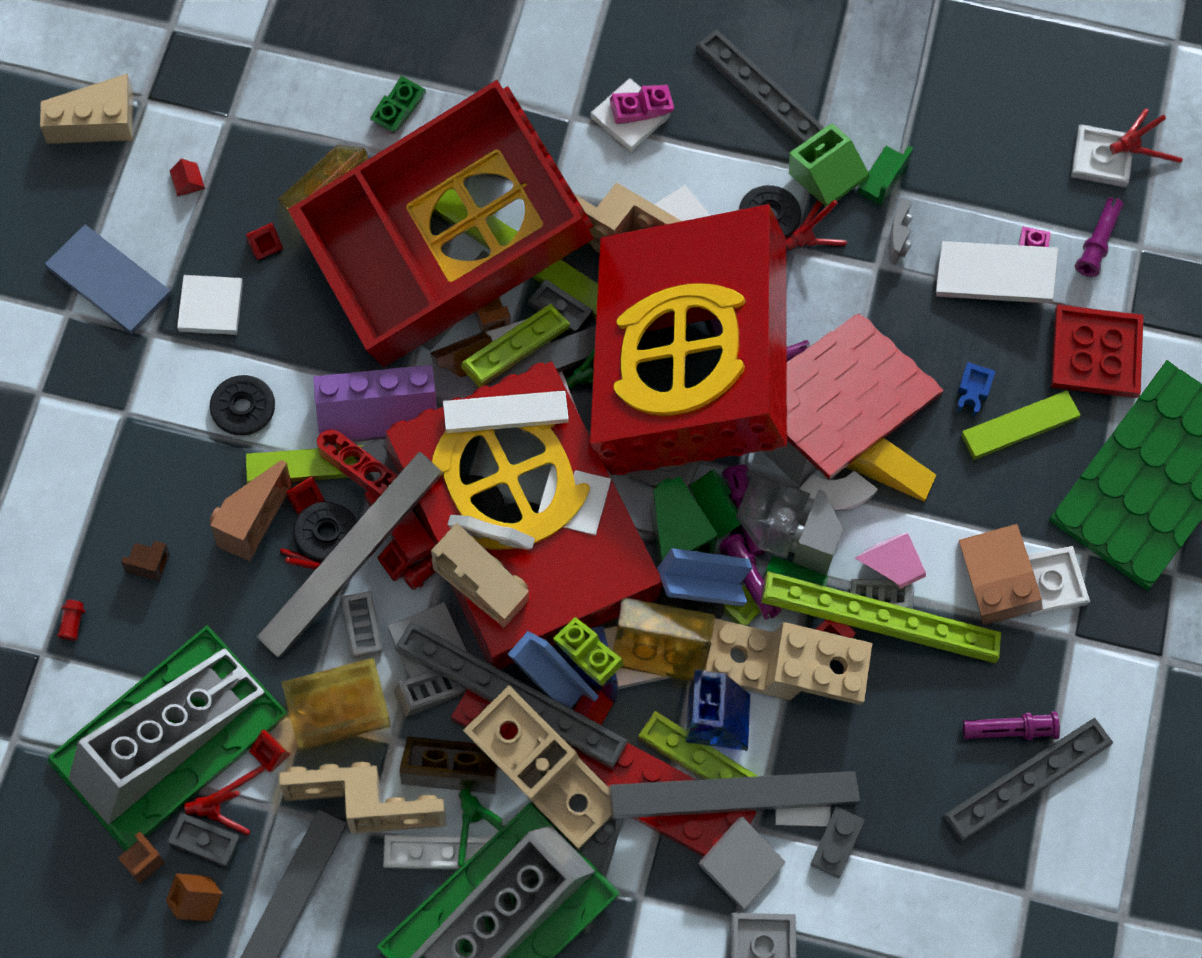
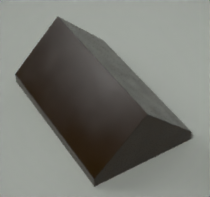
(447, 765)

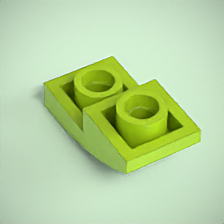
(587, 651)

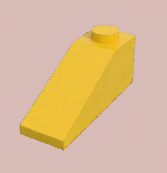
(895, 469)

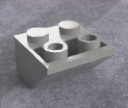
(817, 535)

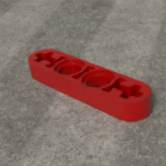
(359, 470)

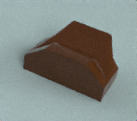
(453, 355)

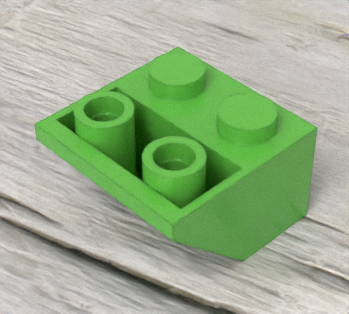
(827, 165)

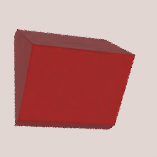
(186, 177)
(264, 241)
(304, 495)
(394, 561)
(595, 710)
(268, 751)

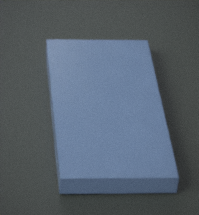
(108, 279)

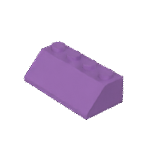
(371, 401)

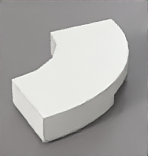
(841, 493)
(504, 535)

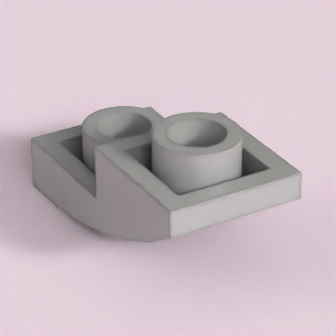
(900, 232)

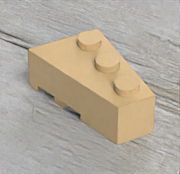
(90, 113)
(479, 575)

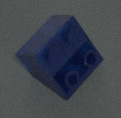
(717, 711)

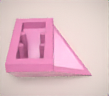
(895, 560)

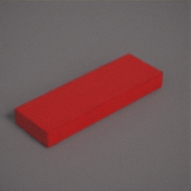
(409, 535)

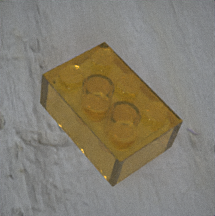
(662, 639)
(336, 704)

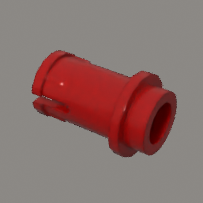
(419, 573)
(71, 619)

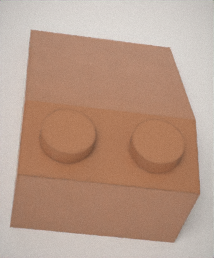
(250, 511)
(1001, 574)

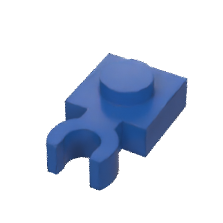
(975, 385)

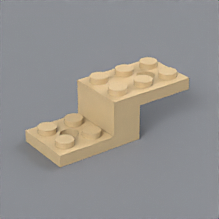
(621, 213)
(791, 661)
(542, 766)
(363, 798)

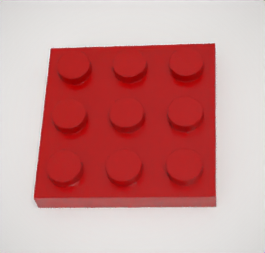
(1097, 351)

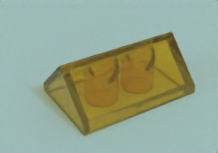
(329, 168)

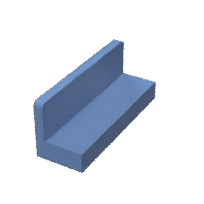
(704, 576)
(549, 670)

